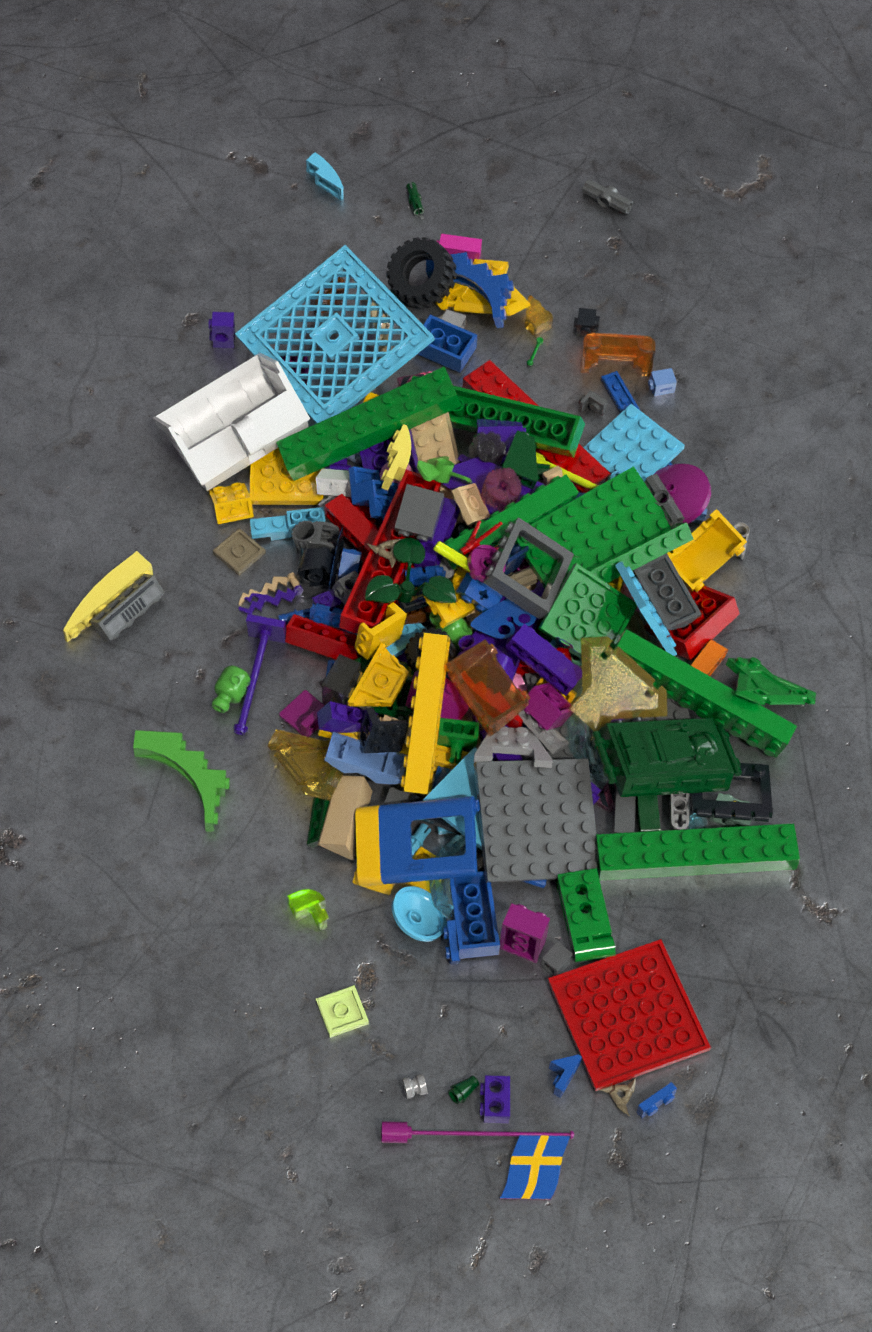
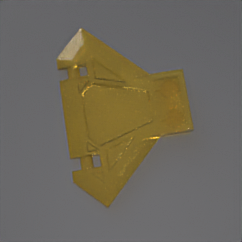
(614, 686)
(306, 763)

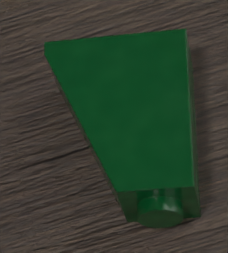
(522, 459)

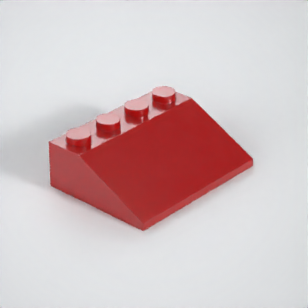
(716, 613)

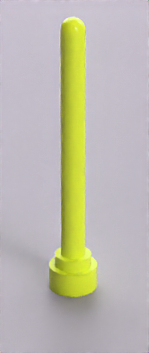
(575, 478)

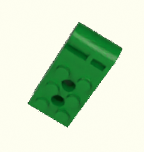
(589, 931)

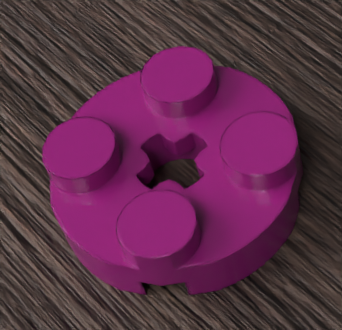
(476, 560)

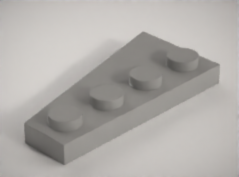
(551, 739)

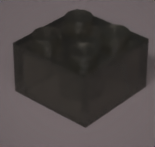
(341, 681)

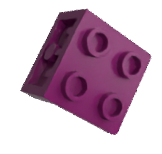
(302, 713)

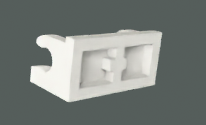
(333, 482)

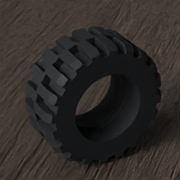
(405, 260)

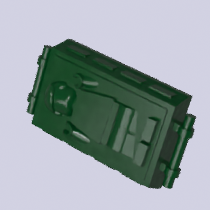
(666, 756)

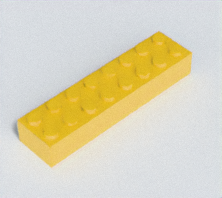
(427, 713)

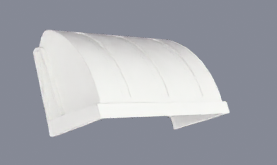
(234, 420)

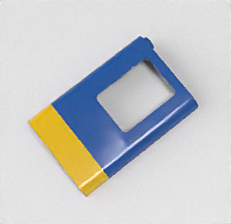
(386, 842)

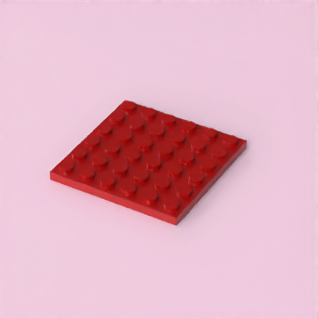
(628, 1015)

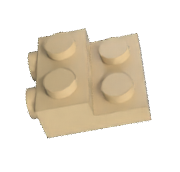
(470, 504)

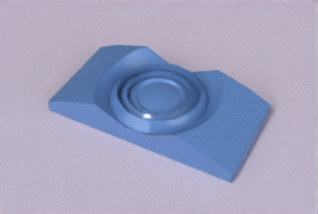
(348, 757)

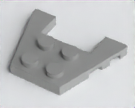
(514, 741)

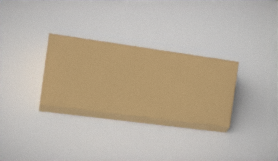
(340, 824)

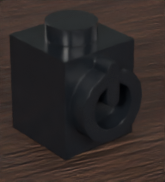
(586, 322)

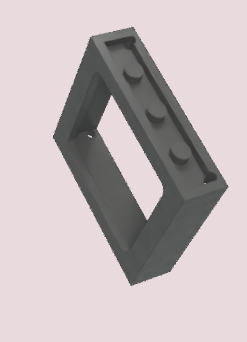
(513, 590)

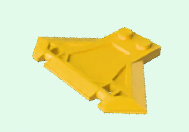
(468, 300)

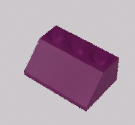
(453, 704)

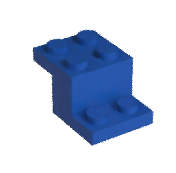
(367, 491)

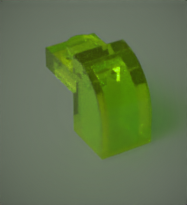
(307, 903)

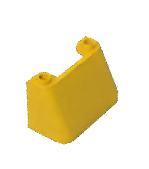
(712, 547)

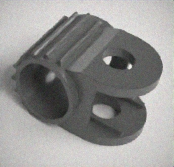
(310, 535)

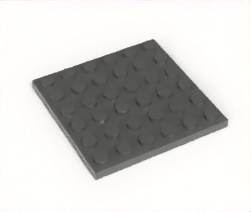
(535, 819)

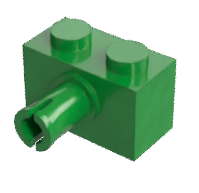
(457, 736)

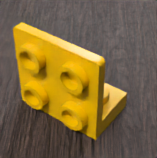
(231, 503)

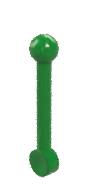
(539, 341)

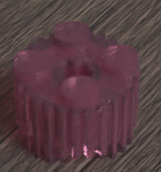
(501, 488)

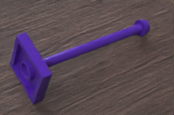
(266, 630)

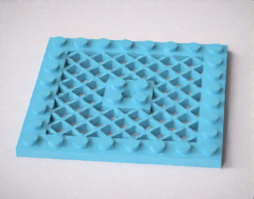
(340, 264)

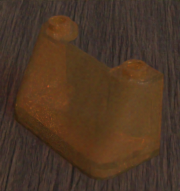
(619, 348)
(486, 687)

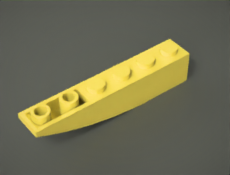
(105, 592)

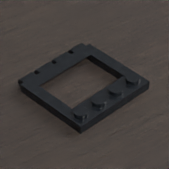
(740, 810)

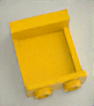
(386, 632)

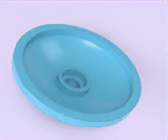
(417, 915)

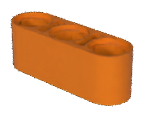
(710, 657)

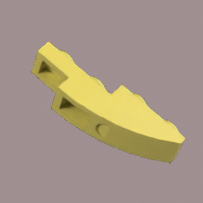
(398, 457)

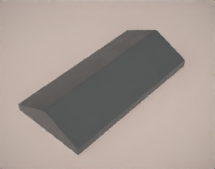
(667, 592)

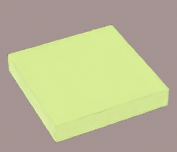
(342, 1011)

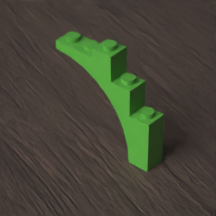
(171, 750)

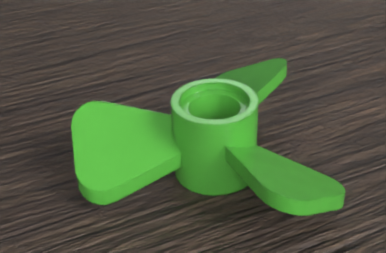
(440, 470)

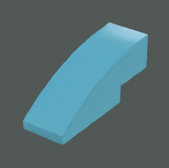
(324, 175)

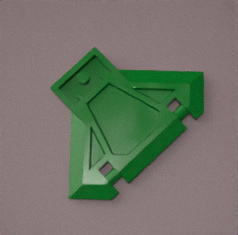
(763, 687)

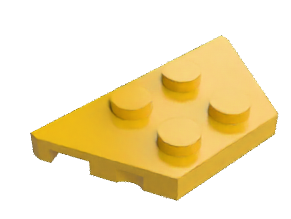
(451, 612)
(380, 681)

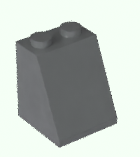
(419, 513)

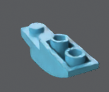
(281, 526)

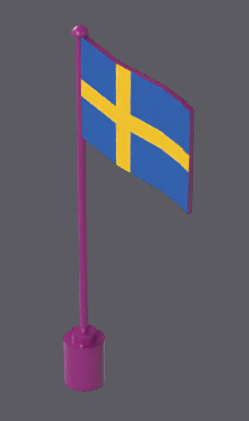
(533, 1164)

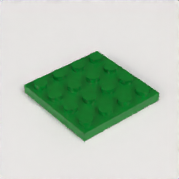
(587, 609)

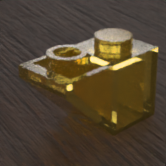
(537, 318)

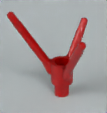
(473, 543)

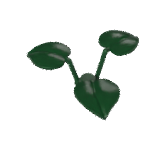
(384, 591)

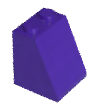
(505, 429)

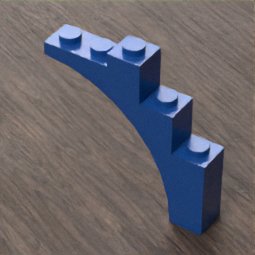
(481, 279)

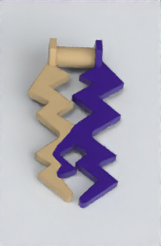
(263, 597)

